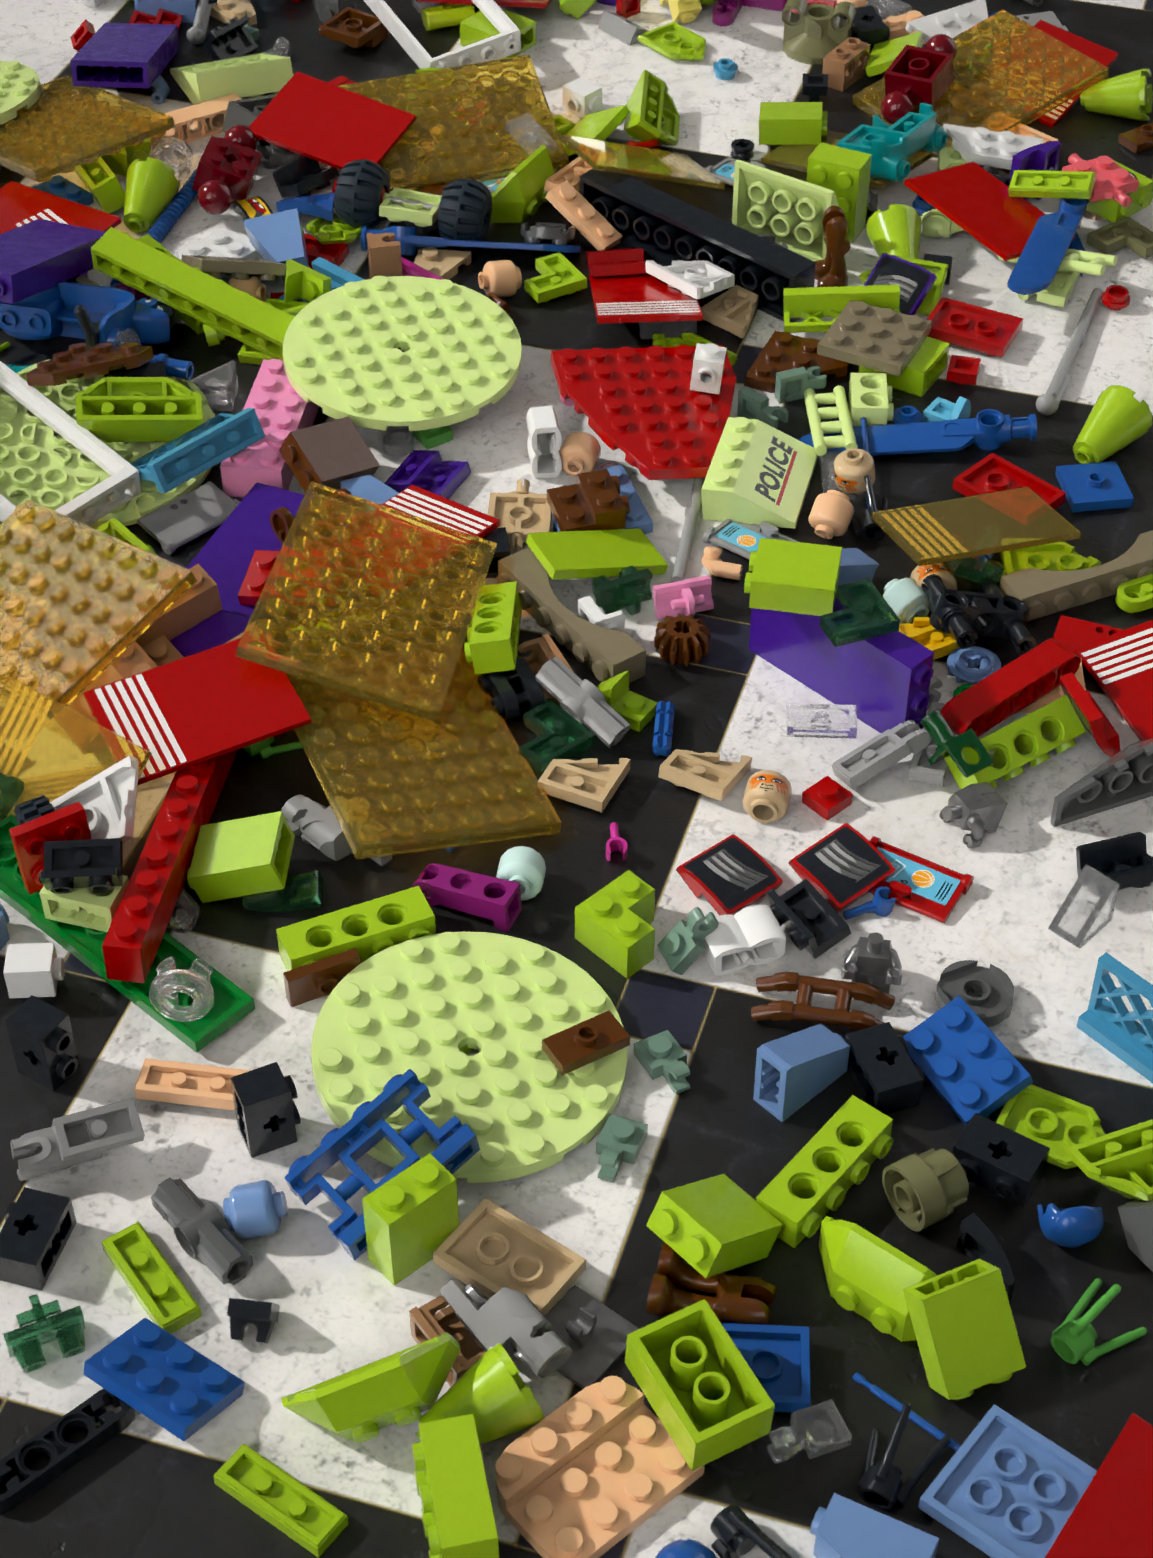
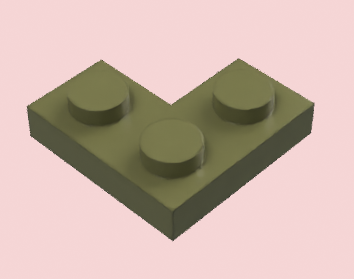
(1121, 234)

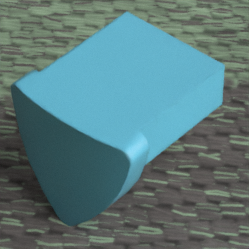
(946, 410)

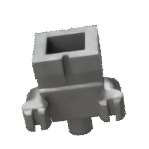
(975, 810)
(873, 962)

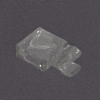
(815, 1429)

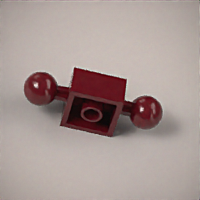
(918, 77)
(227, 169)

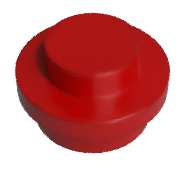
(1116, 297)

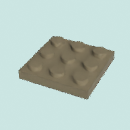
(236, 267)
(874, 337)

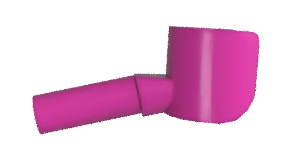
(615, 843)

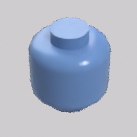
(254, 1209)

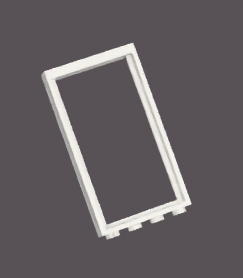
(489, 49)
(103, 497)

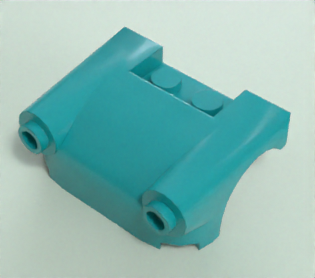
(896, 143)

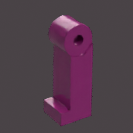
(471, 893)

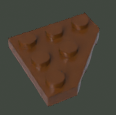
(786, 353)
(88, 362)

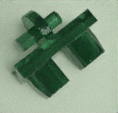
(624, 592)
(27, 1340)

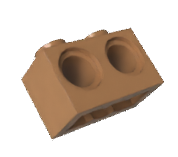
(846, 63)

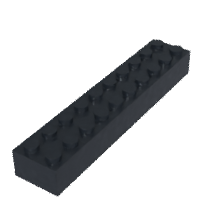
(681, 232)

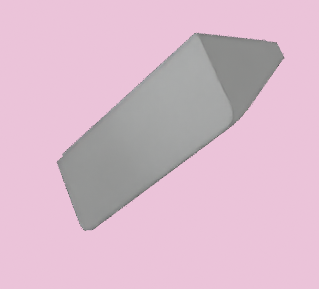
(620, 27)

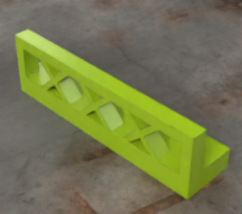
(821, 302)

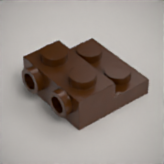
(354, 28)
(590, 503)

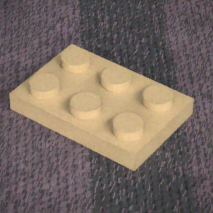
(503, 1251)

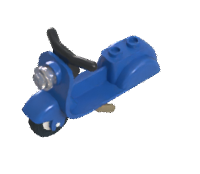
(90, 314)

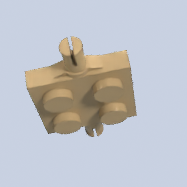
(520, 513)

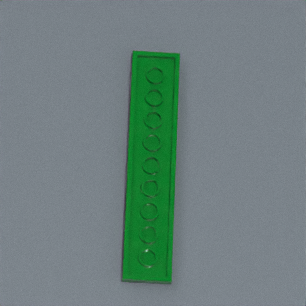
(85, 944)

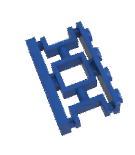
(361, 1133)

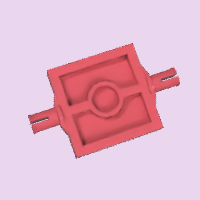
(1111, 179)

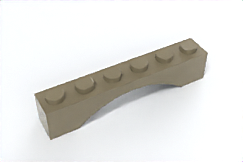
(1056, 591)
(597, 647)

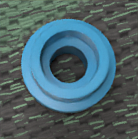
(725, 69)

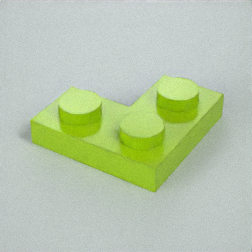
(556, 278)

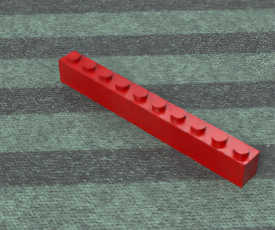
(162, 870)

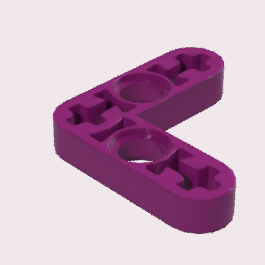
(727, 10)

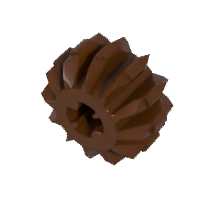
(682, 639)

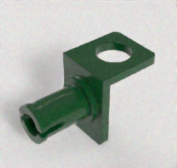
(952, 744)

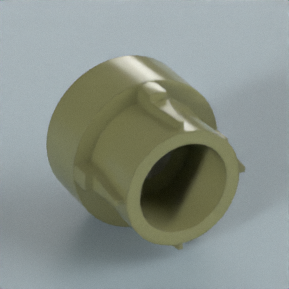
(925, 1187)

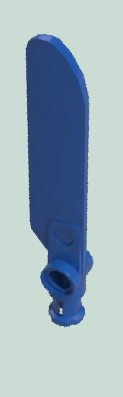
(409, 242)
(1047, 247)
(986, 431)

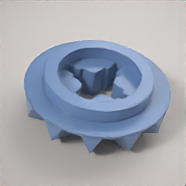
(961, 659)

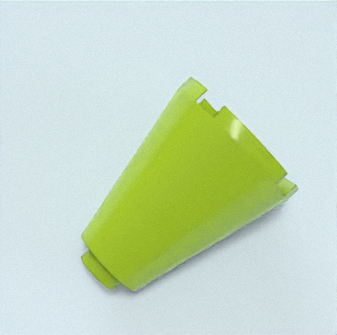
(1121, 96)
(148, 193)
(895, 231)
(1112, 425)
(494, 1396)

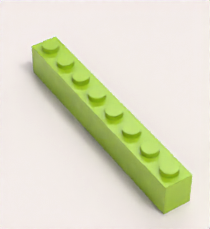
(191, 291)

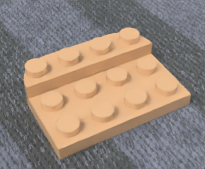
(590, 1472)

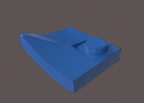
(316, 205)

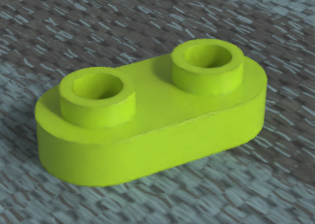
(1135, 594)

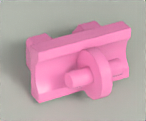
(683, 597)

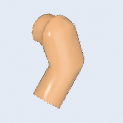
(718, 567)

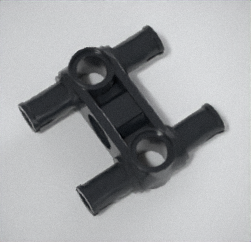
(978, 614)

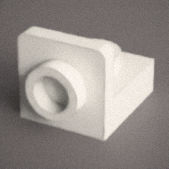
(591, 612)

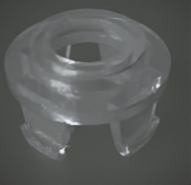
(179, 149)
(192, 982)

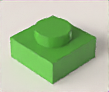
(434, 437)

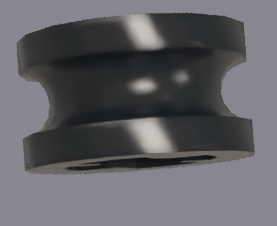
(742, 149)

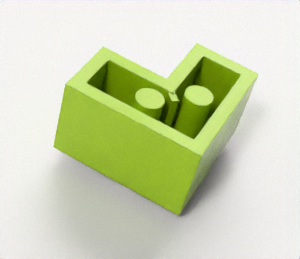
(617, 923)

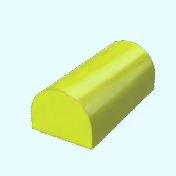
(445, 15)

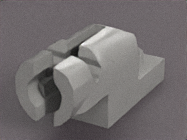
(320, 828)
(77, 1138)
(511, 1321)

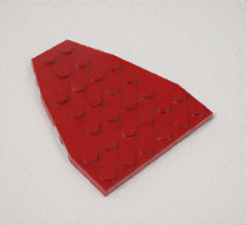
(646, 405)

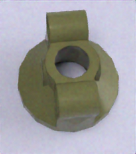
(815, 29)

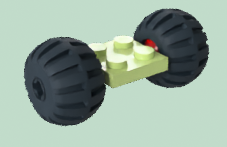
(364, 200)

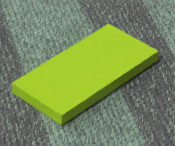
(594, 553)

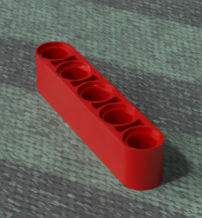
(1010, 688)

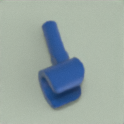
(879, 905)

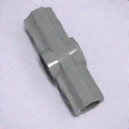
(582, 701)

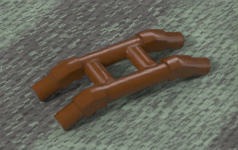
(804, 1011)

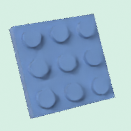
(1007, 1488)

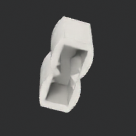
(544, 442)
(744, 940)

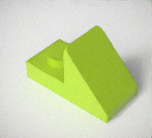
(120, 162)
(304, 282)
(630, 705)

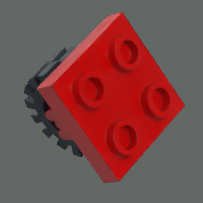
(42, 824)

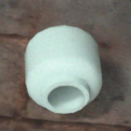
(906, 599)
(524, 867)

